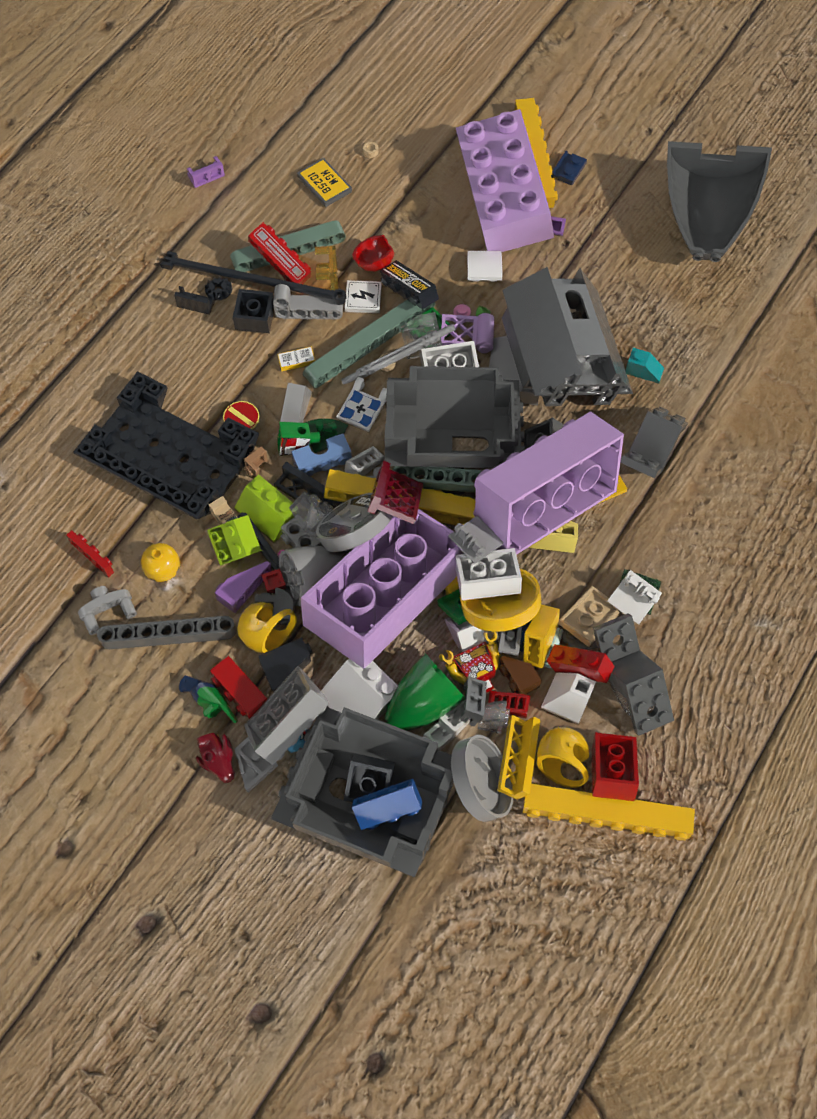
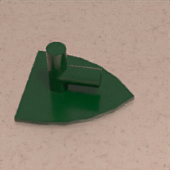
(327, 429)

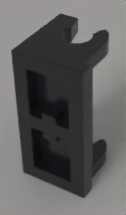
(194, 302)

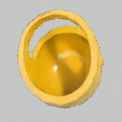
(257, 625)
(559, 747)

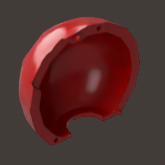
(373, 253)

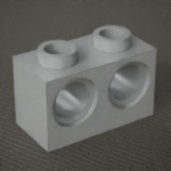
(299, 539)

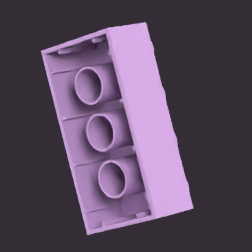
(505, 182)
(550, 482)
(381, 587)

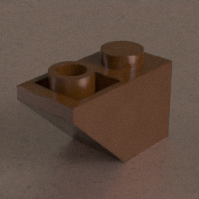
(520, 674)

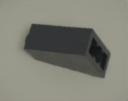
(283, 660)

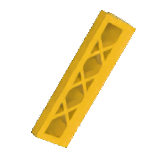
(523, 759)

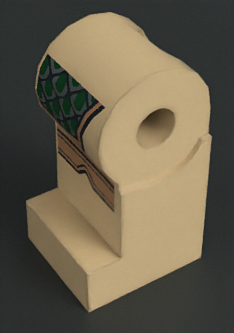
(221, 511)

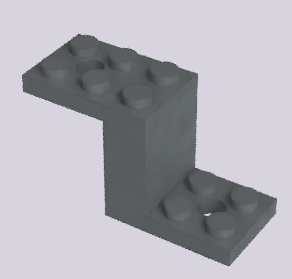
(654, 442)
(635, 674)

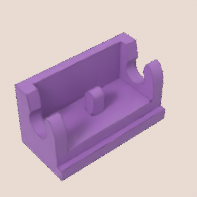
(206, 174)

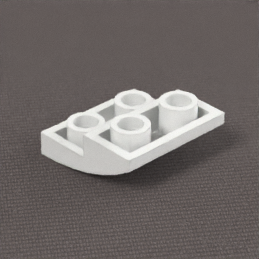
(484, 265)

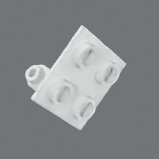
(634, 596)

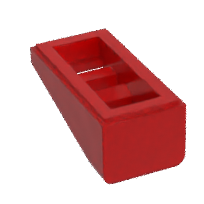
(525, 699)

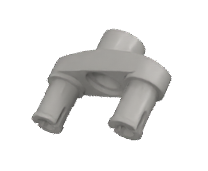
(102, 601)

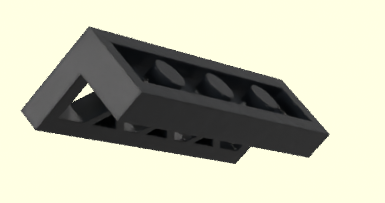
(303, 482)

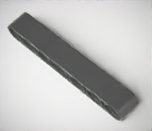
(157, 628)

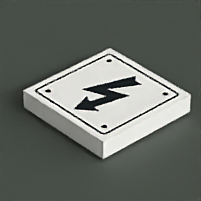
(363, 296)

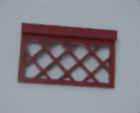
(382, 489)

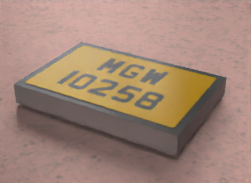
(324, 182)

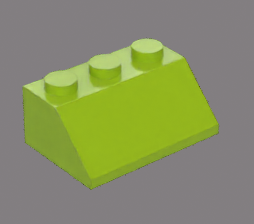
(265, 507)

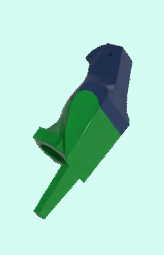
(206, 696)

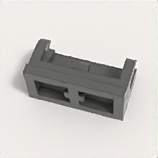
(474, 700)

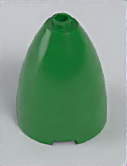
(422, 696)

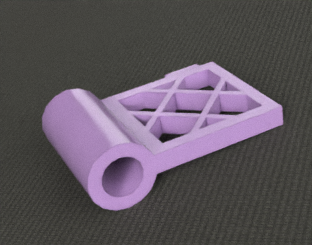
(482, 330)

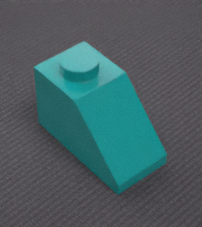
(644, 366)

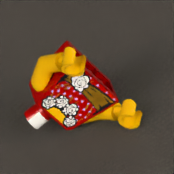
(475, 662)

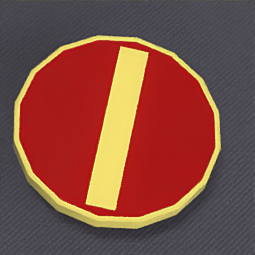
(243, 413)

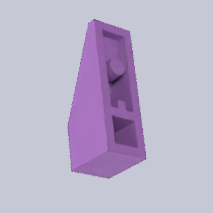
(240, 587)

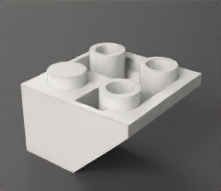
(568, 696)

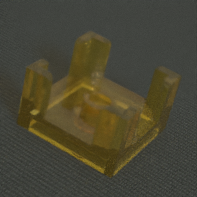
(327, 271)

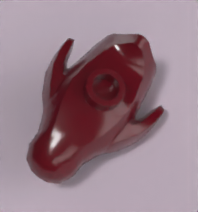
(216, 756)

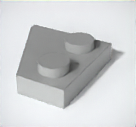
(252, 766)

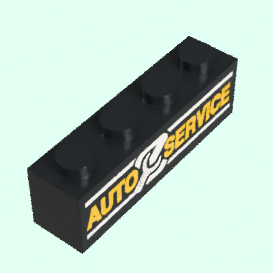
(409, 284)

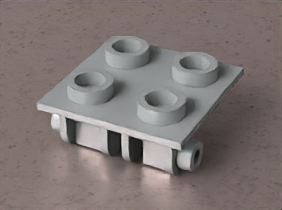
(475, 539)

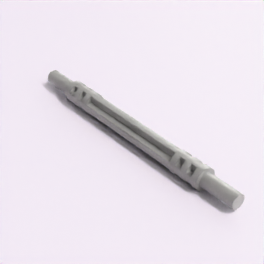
(399, 354)

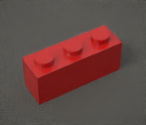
(584, 662)
(237, 687)

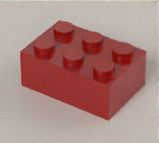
(614, 767)

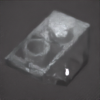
(494, 717)

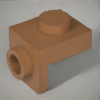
(255, 460)

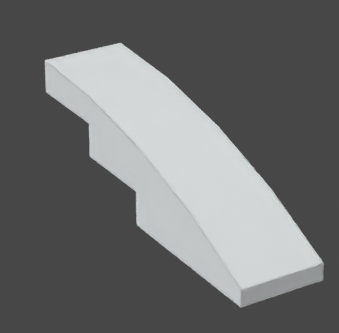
(447, 727)

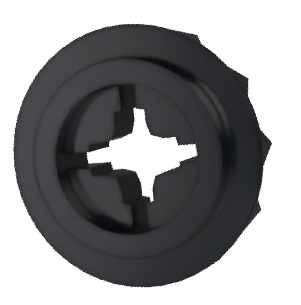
(219, 294)

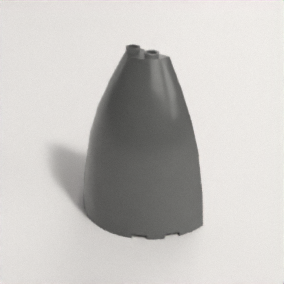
(714, 194)

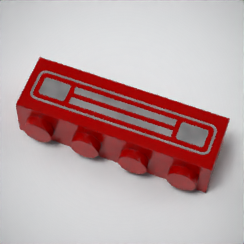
(277, 253)

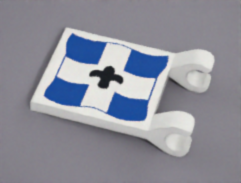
(361, 408)

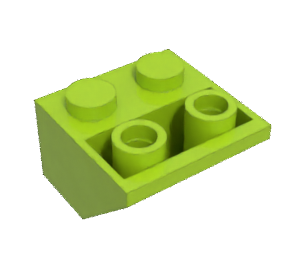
(234, 540)

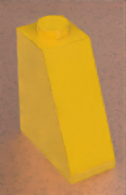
(540, 635)

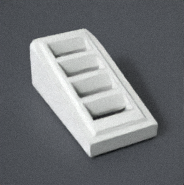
(352, 465)

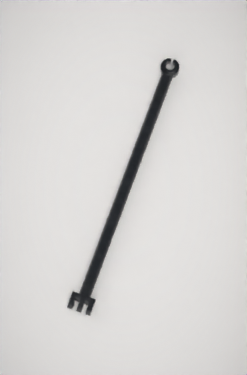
(171, 260)

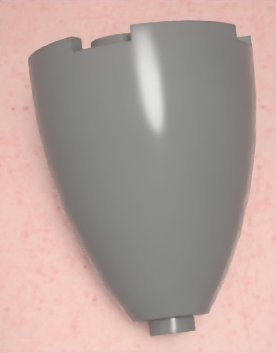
(305, 567)

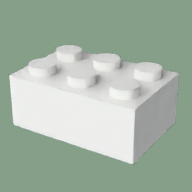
(490, 577)

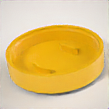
(505, 611)

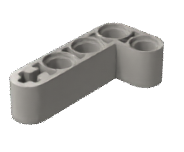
(303, 306)

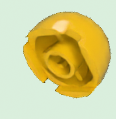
(160, 562)

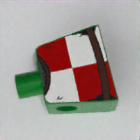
(294, 436)

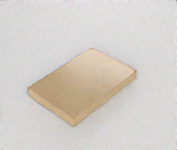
(587, 613)

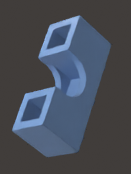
(311, 463)

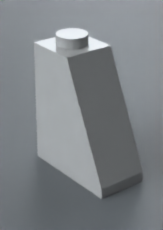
(295, 403)

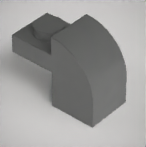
(280, 601)

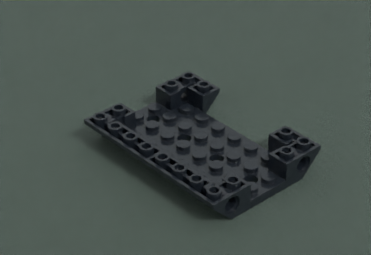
(159, 468)

